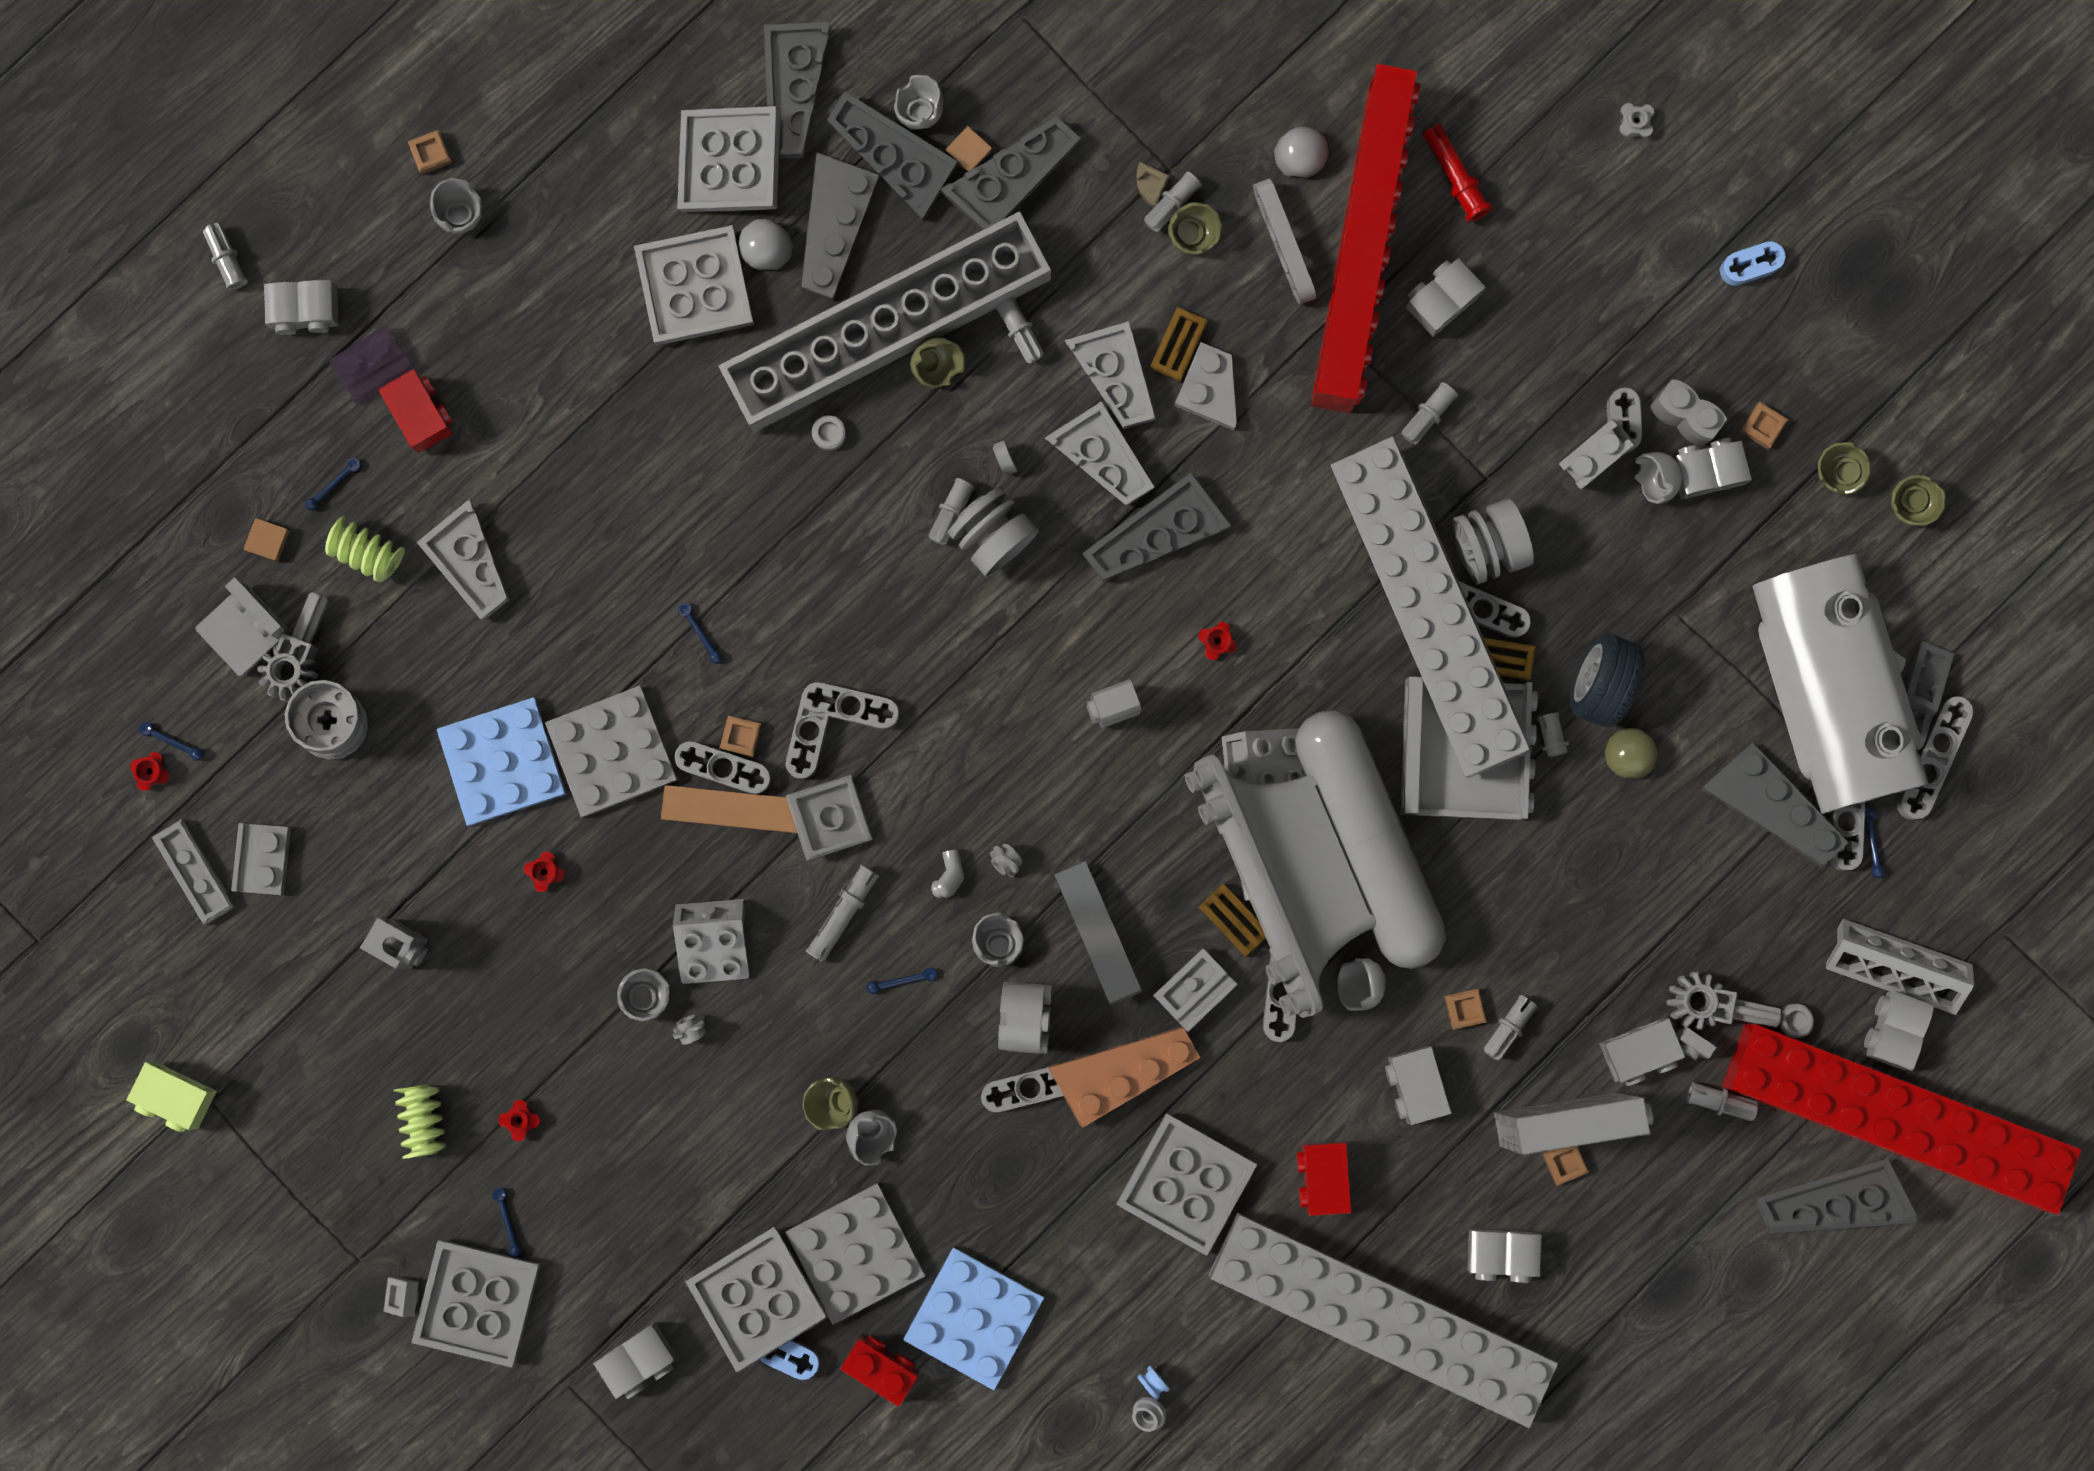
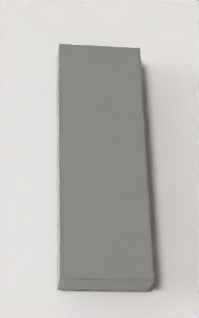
(193, 872)

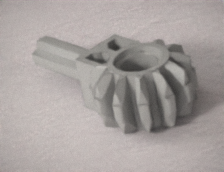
(295, 651)
(1717, 1005)

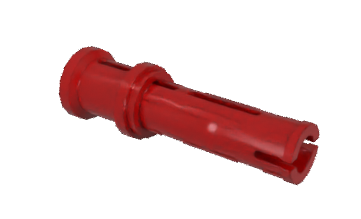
(1464, 187)

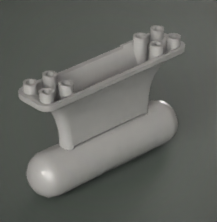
(1323, 859)

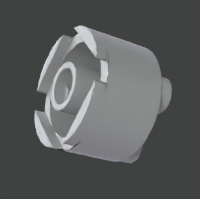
(1024, 1017)

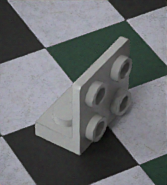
(242, 628)
(1262, 756)
(711, 941)

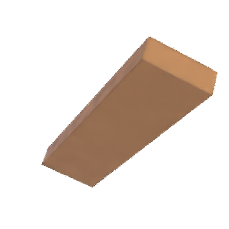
(727, 809)

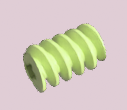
(362, 552)
(420, 1120)

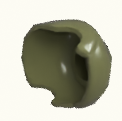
(1194, 228)
(937, 362)
(1844, 468)
(1918, 500)
(1631, 753)
(830, 1103)

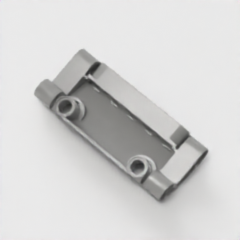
(1839, 684)

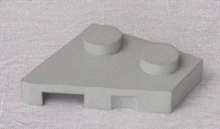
(1210, 387)

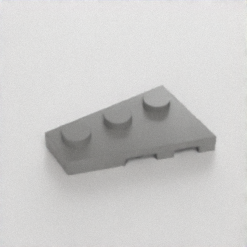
(1116, 371)
(1103, 453)

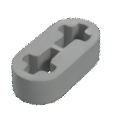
(1632, 413)

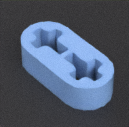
(1754, 270)
(790, 1367)

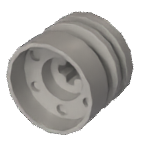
(992, 531)
(1499, 539)
(316, 704)

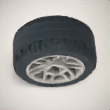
(1607, 680)

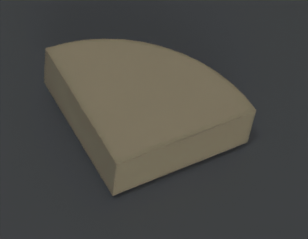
(1150, 183)

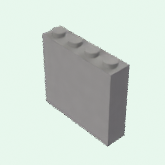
(1573, 1123)

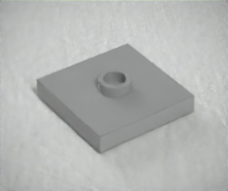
(828, 817)

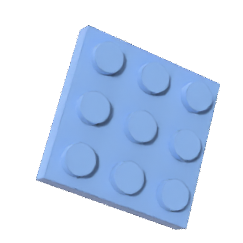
(501, 761)
(973, 1318)

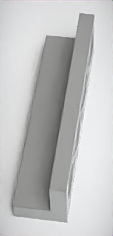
(1905, 961)

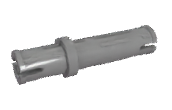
(846, 907)

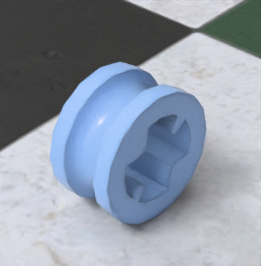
(1153, 1382)

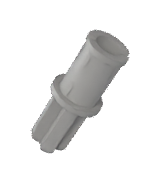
(1172, 201)
(224, 256)
(1020, 330)
(1429, 413)
(951, 510)
(1509, 1028)
(1722, 1102)

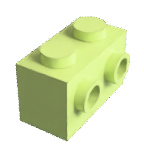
(170, 1096)

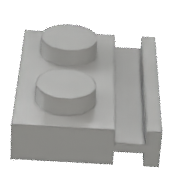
(261, 859)
(1195, 989)

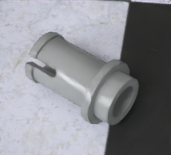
(1552, 735)

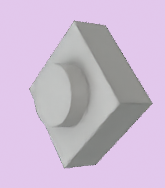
(1693, 1044)
(401, 1297)

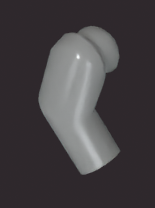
(951, 878)

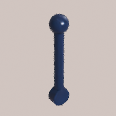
(353, 465)
(686, 611)
(148, 730)
(1877, 871)
(929, 974)
(500, 1195)

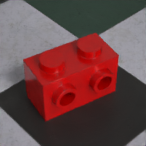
(416, 410)
(1325, 1178)
(880, 1369)

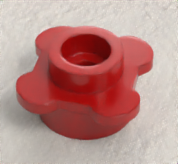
(1222, 632)
(140, 766)
(534, 870)
(529, 1120)

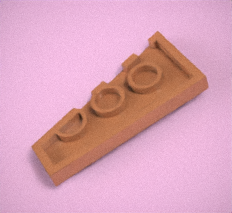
(1114, 1076)

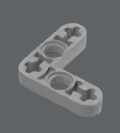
(821, 715)

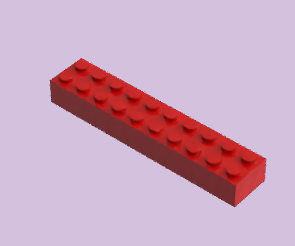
(1364, 239)
(1901, 1118)

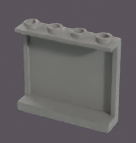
(1432, 774)

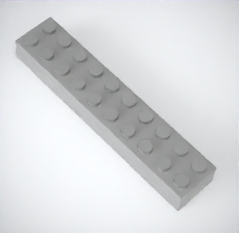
(885, 322)
(1431, 608)
(1383, 1319)

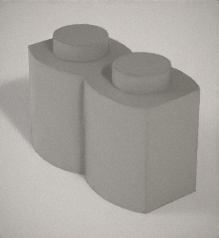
(1445, 296)
(301, 305)
(1694, 418)
(1712, 468)
(1113, 704)
(1898, 1030)
(1504, 1254)
(635, 1361)

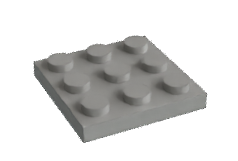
(729, 159)
(693, 285)
(611, 751)
(1186, 1184)
(855, 1253)
(756, 1299)
(476, 1303)

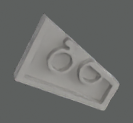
(466, 560)

